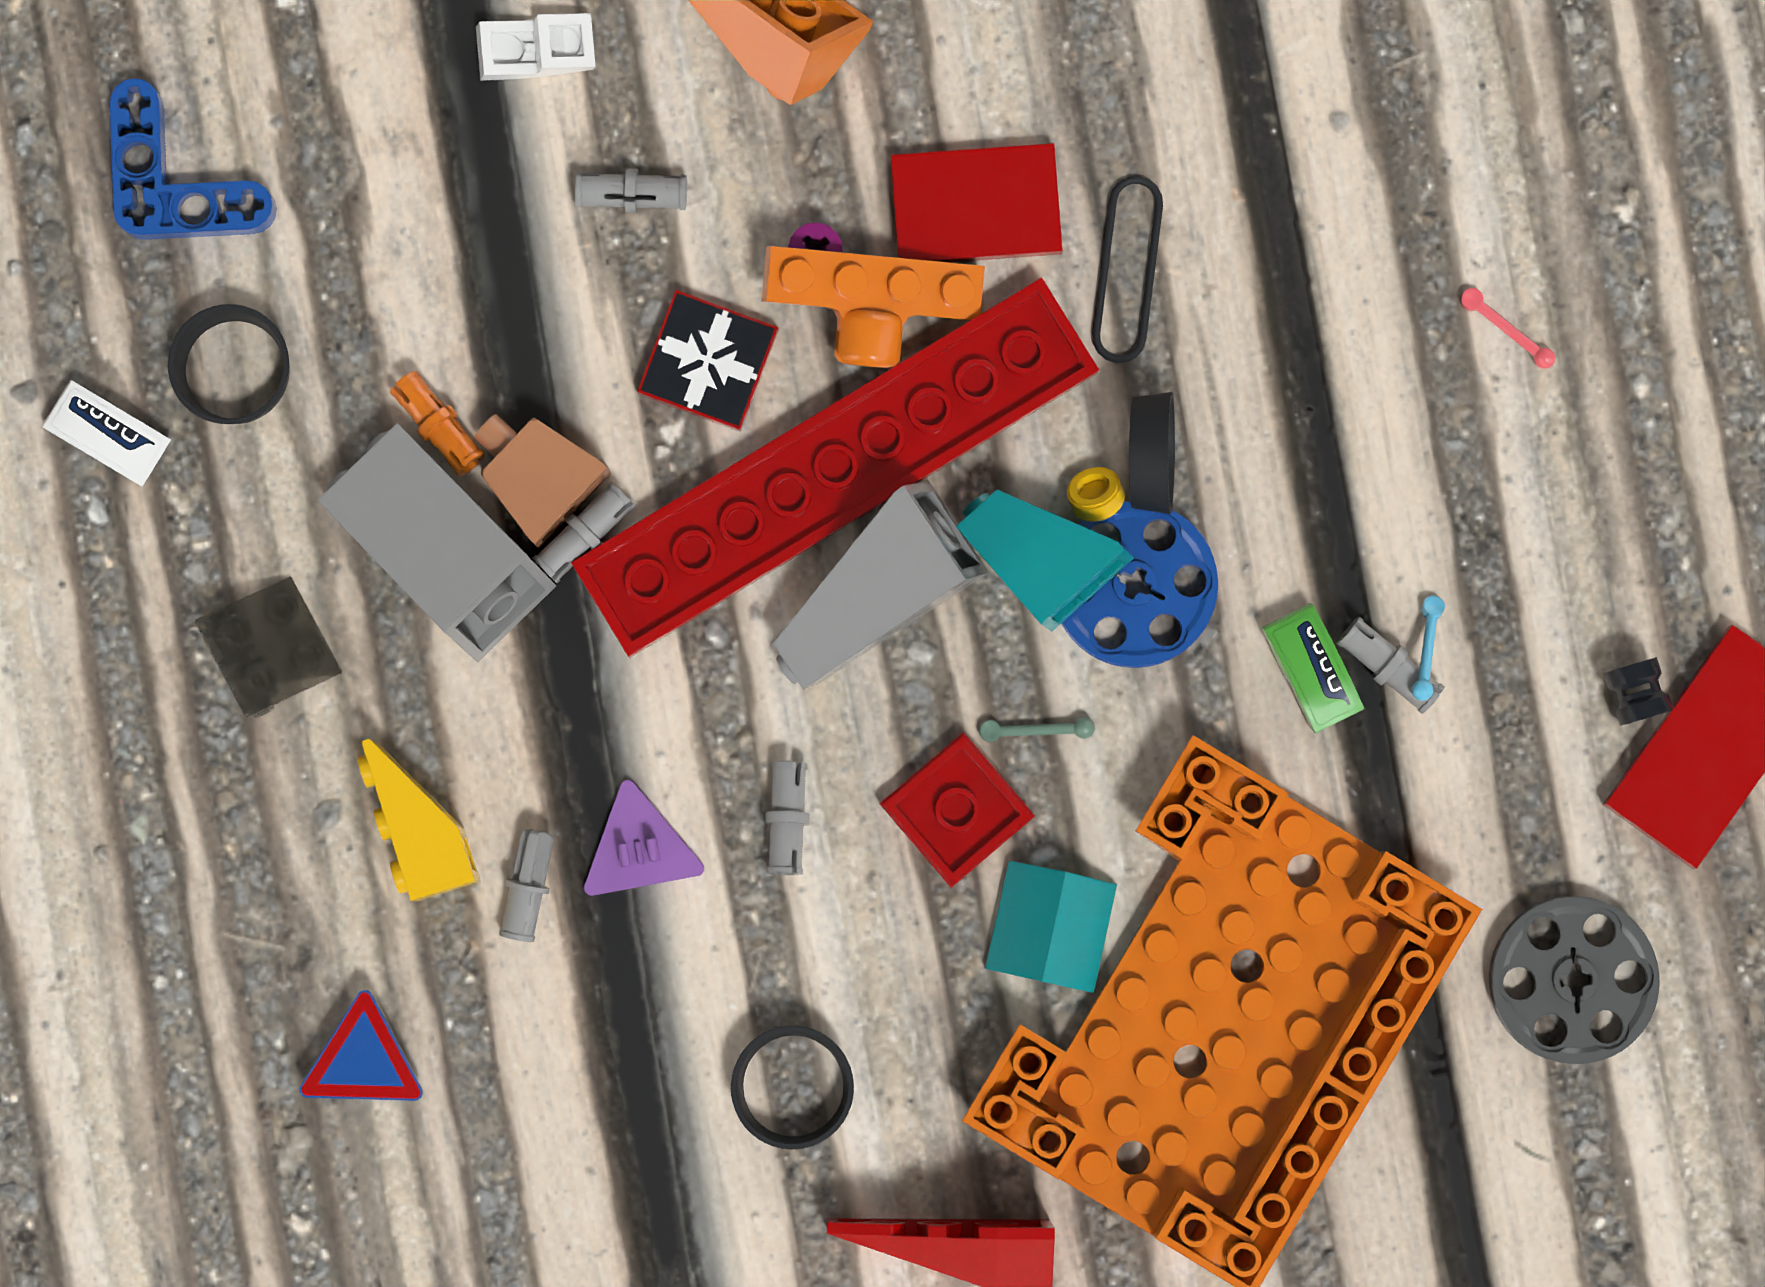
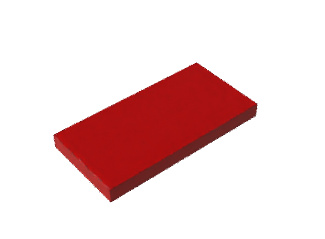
(1701, 754)

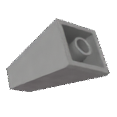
(884, 582)

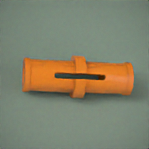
(437, 423)

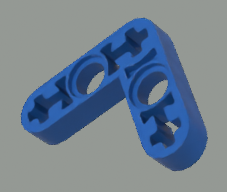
(168, 199)

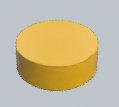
(1095, 494)

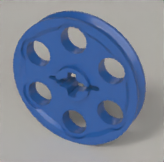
(1137, 613)

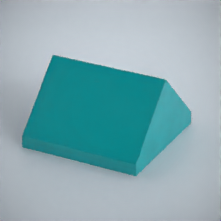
(1051, 926)

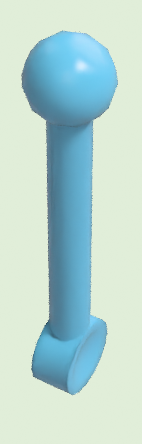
(1431, 609)

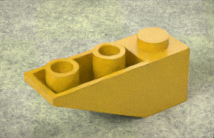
(425, 837)

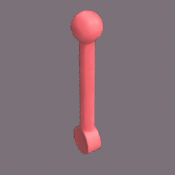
(1473, 300)

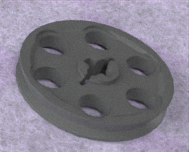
(1599, 964)

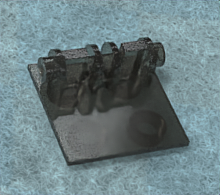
(268, 647)

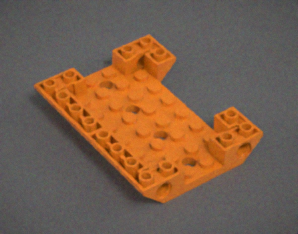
(1282, 1053)

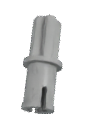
(527, 885)

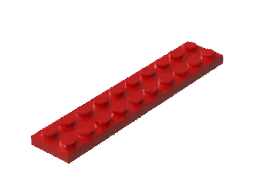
(835, 467)

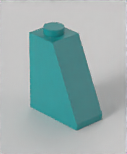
(1040, 555)

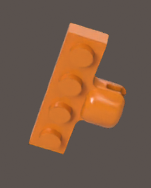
(871, 295)

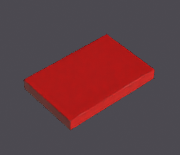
(977, 203)

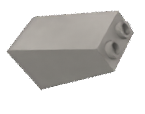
(436, 542)

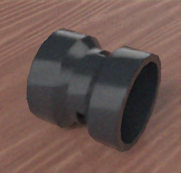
(1642, 703)

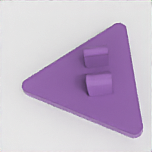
(638, 848)

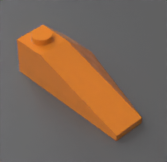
(787, 43)

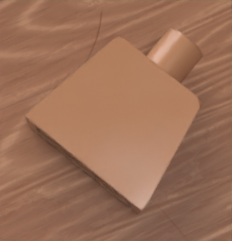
(538, 475)

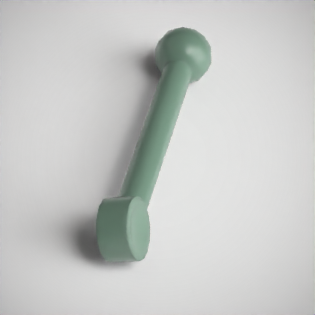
(991, 731)

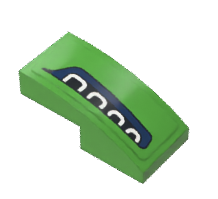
(1313, 667)

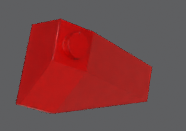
(968, 1249)

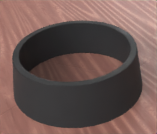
(193, 330)
(1152, 452)
(764, 1134)

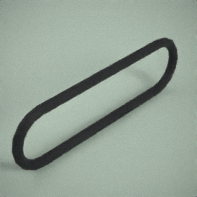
(1105, 266)

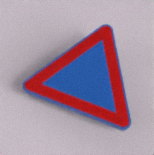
(362, 1060)

